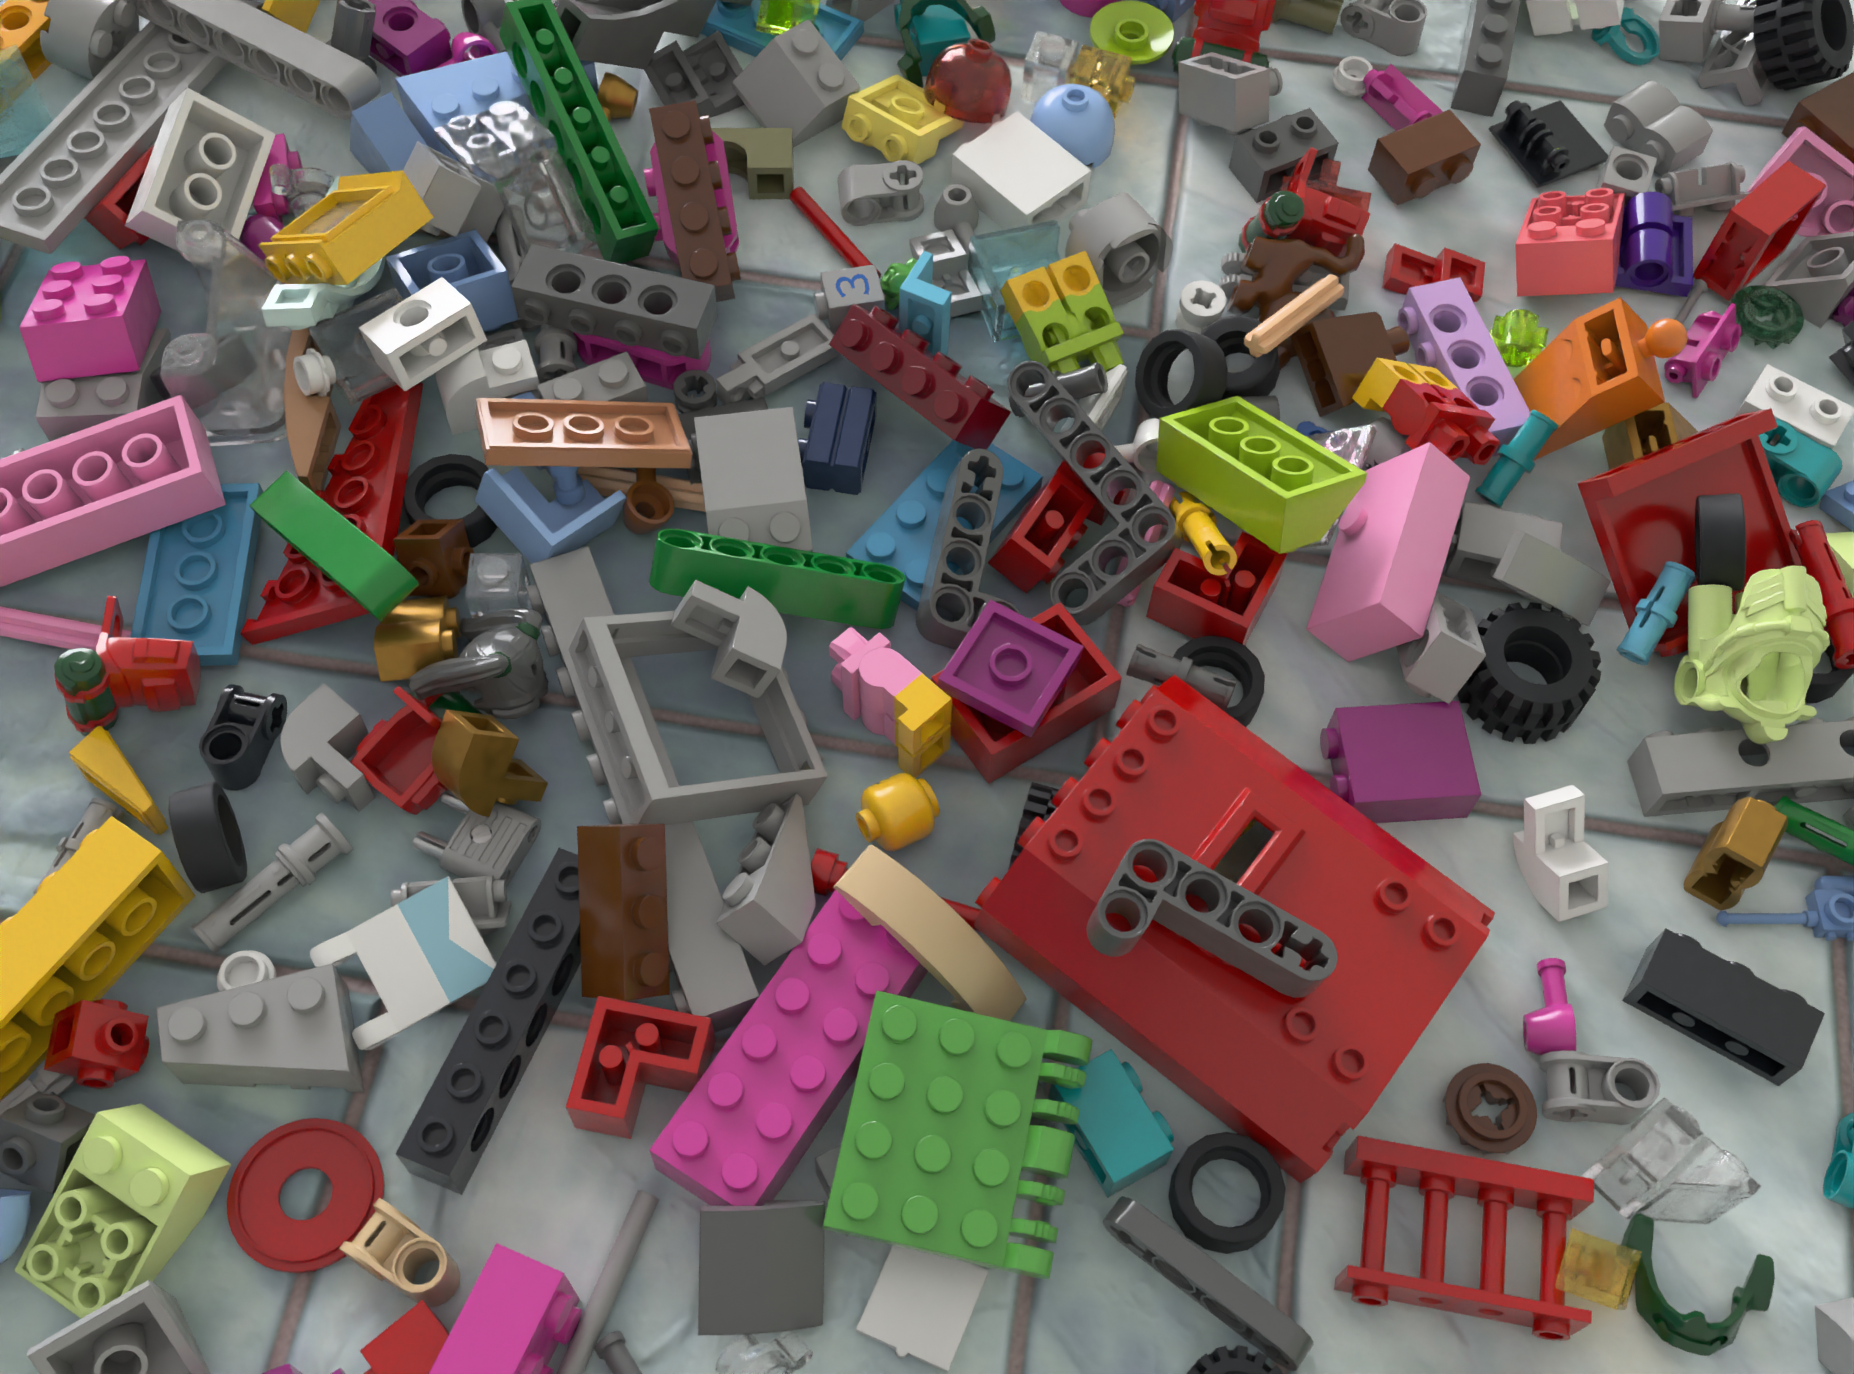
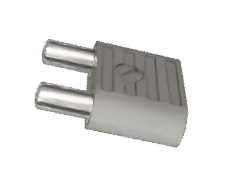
(483, 843)

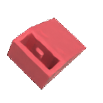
(1570, 243)

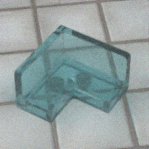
(1002, 256)

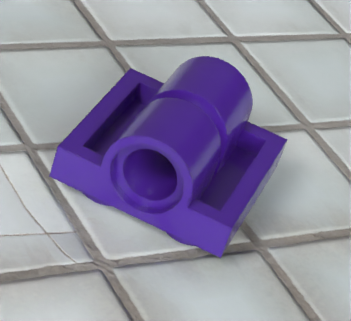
(1655, 247)

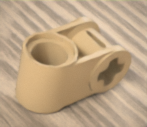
(394, 1250)

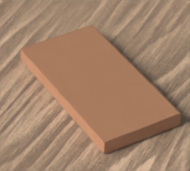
(581, 433)

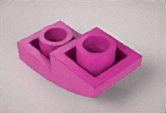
(264, 199)

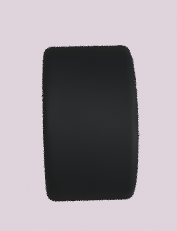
(1262, 375)

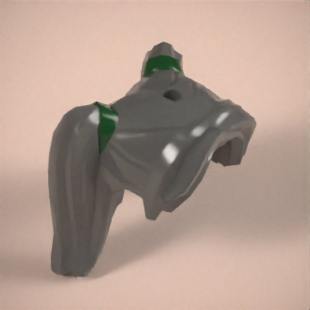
(497, 662)

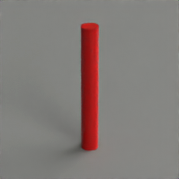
(828, 229)

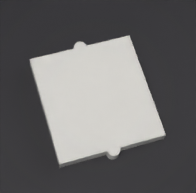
(922, 1305)

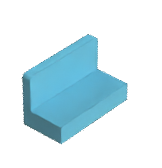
(925, 306)

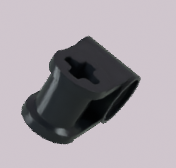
(245, 727)

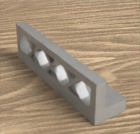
(1745, 72)

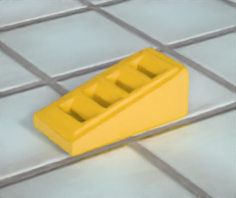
(110, 772)

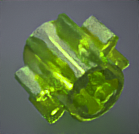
(1518, 337)

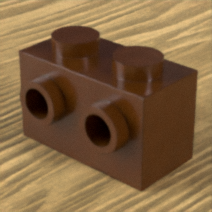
(1424, 157)

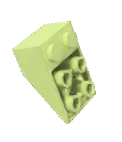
(120, 1209)

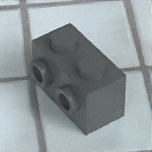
(1273, 150)

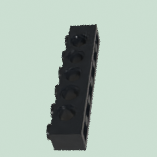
(499, 1035)

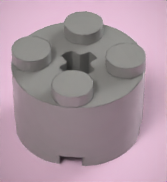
(87, 33)
(1122, 246)

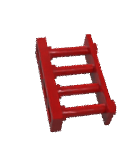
(1497, 1189)

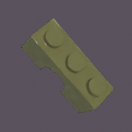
(761, 158)

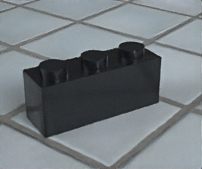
(1724, 1007)

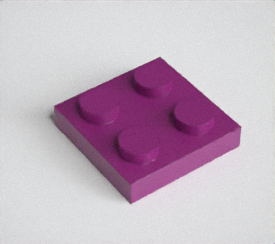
(1010, 668)

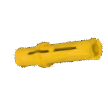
(1202, 531)

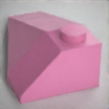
(1835, 206)

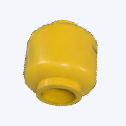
(897, 811)

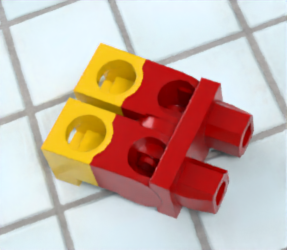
(1428, 409)

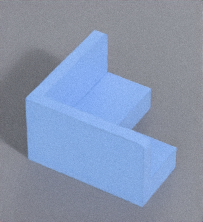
(541, 527)

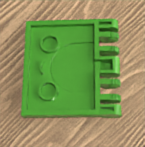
(947, 1131)

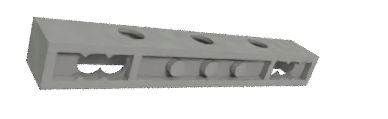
(1708, 774)

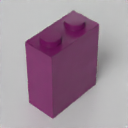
(1402, 761)

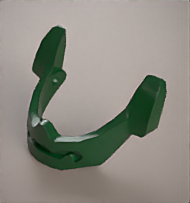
(978, 18)
(1691, 1330)

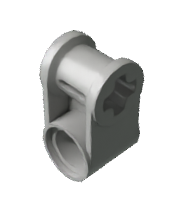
(1388, 23)
(875, 193)
(1585, 1089)

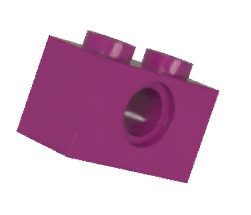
(408, 38)

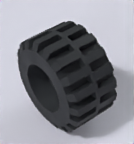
(1803, 40)
(1551, 648)

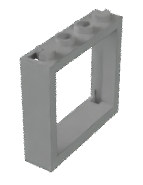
(643, 785)

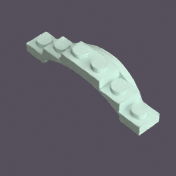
(306, 304)

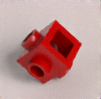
(97, 1042)

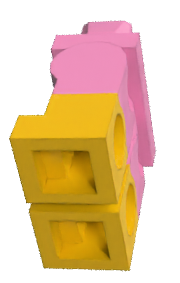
(892, 698)

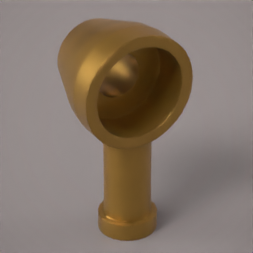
(617, 97)

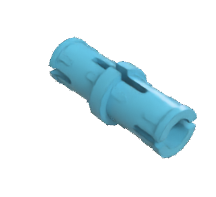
(1656, 613)

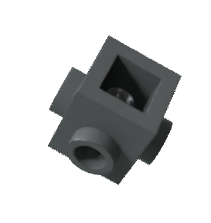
(41, 1139)

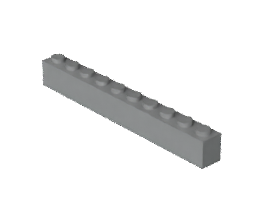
(701, 954)

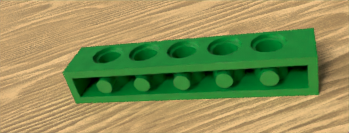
(581, 129)

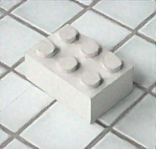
(200, 169)

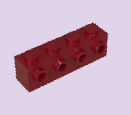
(919, 378)

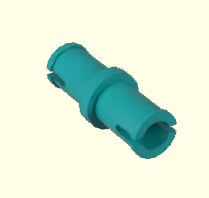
(1516, 458)

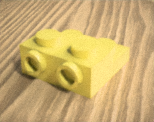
(897, 120)

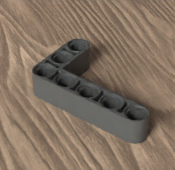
(1103, 483)

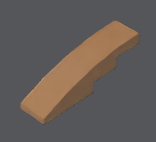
(310, 420)

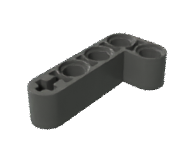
(963, 547)
(1214, 931)

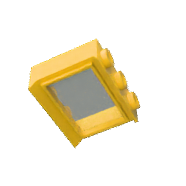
(347, 230)

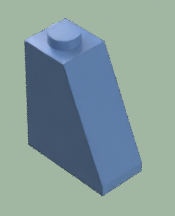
(382, 135)

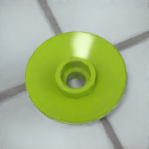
(1132, 31)

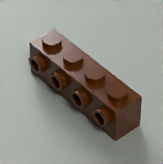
(691, 196)

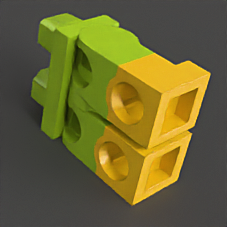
(1064, 315)

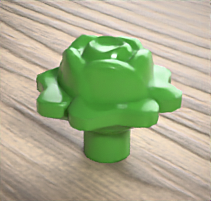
(893, 281)

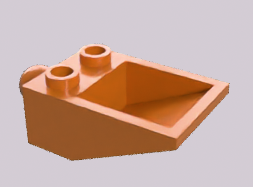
(1599, 372)

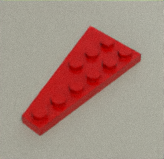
(365, 490)

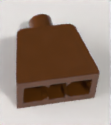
(1341, 351)

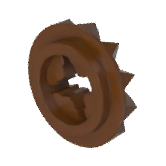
(1498, 1087)

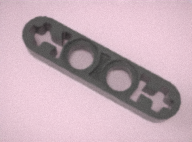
(1208, 1283)

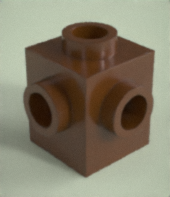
(436, 556)

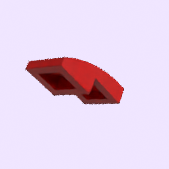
(1411, 268)

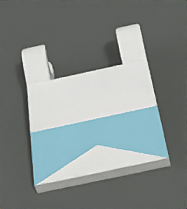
(416, 957)

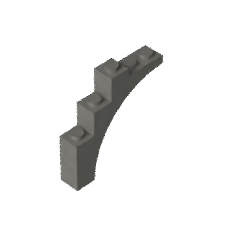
(630, 30)

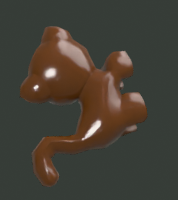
(1275, 270)

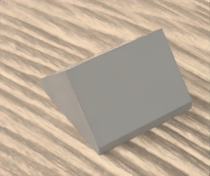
(1818, 275)
(127, 1336)

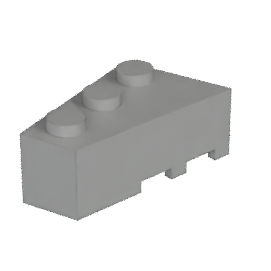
(265, 1033)

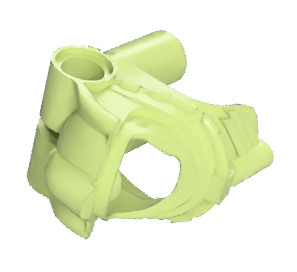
(1758, 658)

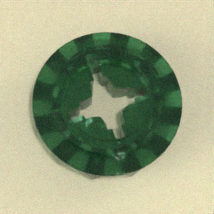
(1763, 301)

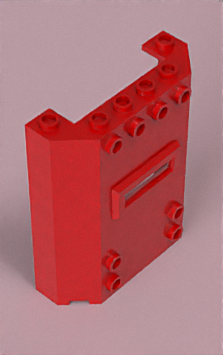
(1248, 1054)

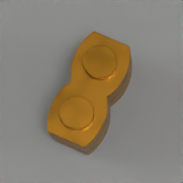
(415, 637)
(1736, 853)

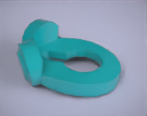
(1632, 25)

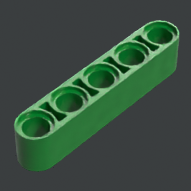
(334, 546)
(788, 578)

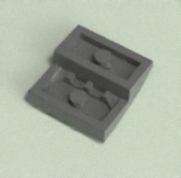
(697, 74)
(761, 1267)

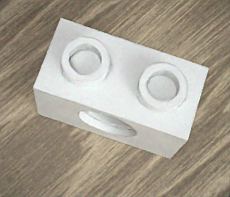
(423, 333)

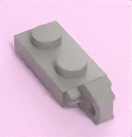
(777, 361)

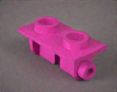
(1397, 98)
(1706, 347)

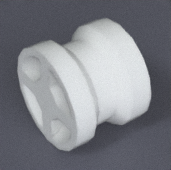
(1200, 306)

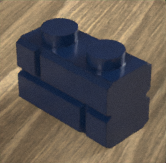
(838, 437)

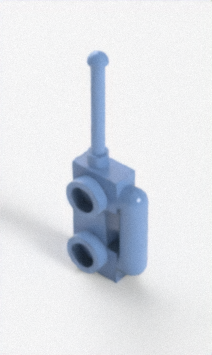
(1828, 911)

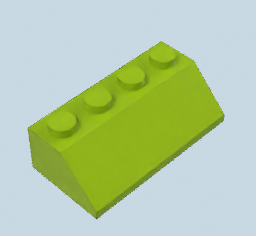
(1257, 472)

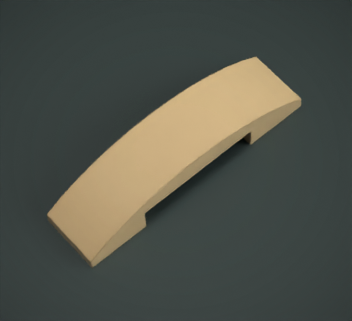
(931, 933)

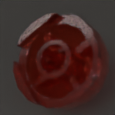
(970, 82)

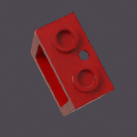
(1758, 230)

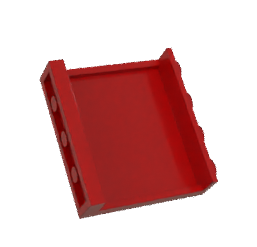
(1648, 511)

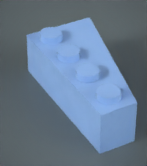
(464, 90)

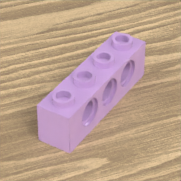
(1454, 339)

